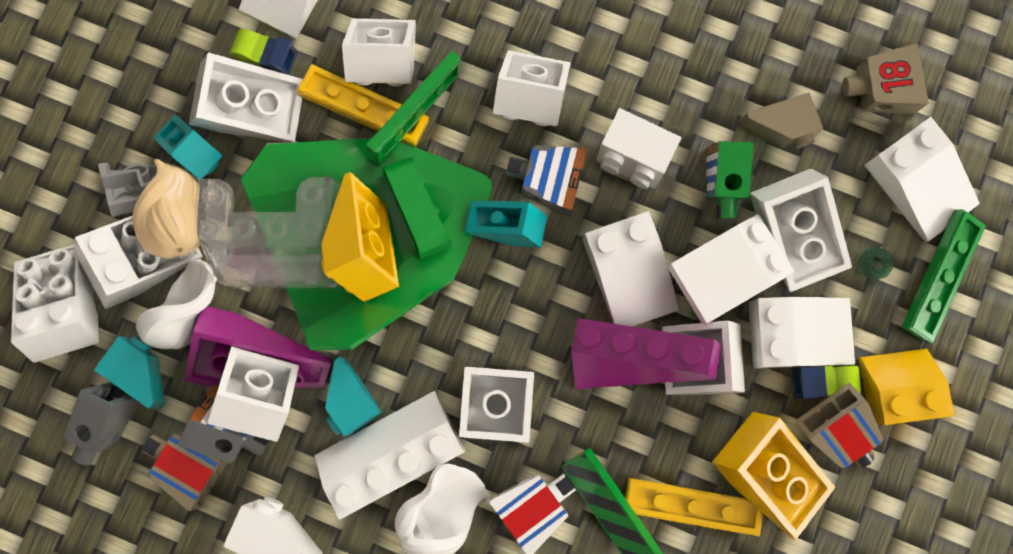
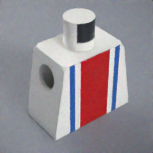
(533, 509)

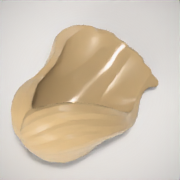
(168, 213)

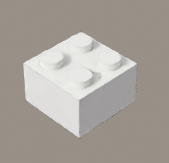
(637, 149)
(254, 394)
(496, 404)

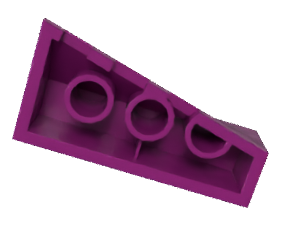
(630, 355)

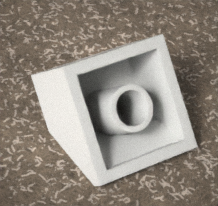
(379, 51)
(531, 88)
(730, 366)

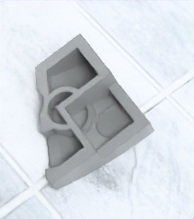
(125, 185)

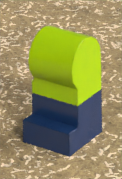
(264, 51)
(823, 380)

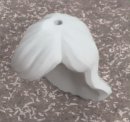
(174, 321)
(441, 514)

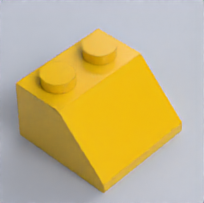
(905, 387)

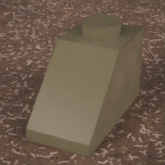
(785, 122)

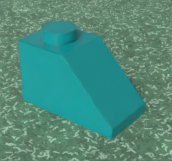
(188, 147)
(507, 222)
(134, 371)
(348, 400)

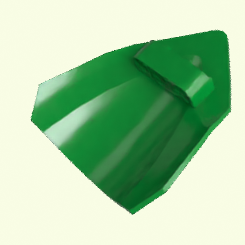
(427, 219)

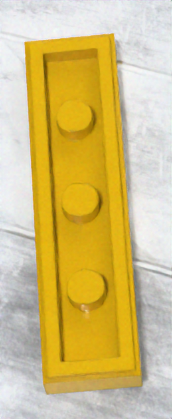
(354, 102)
(693, 506)

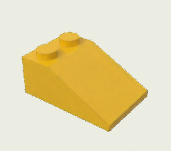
(359, 242)
(774, 472)

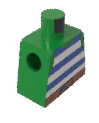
(732, 162)

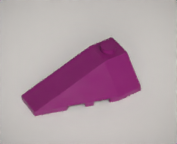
(220, 330)

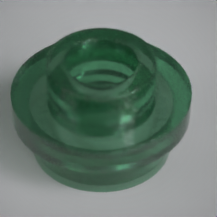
(868, 269)

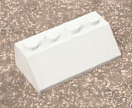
(387, 455)

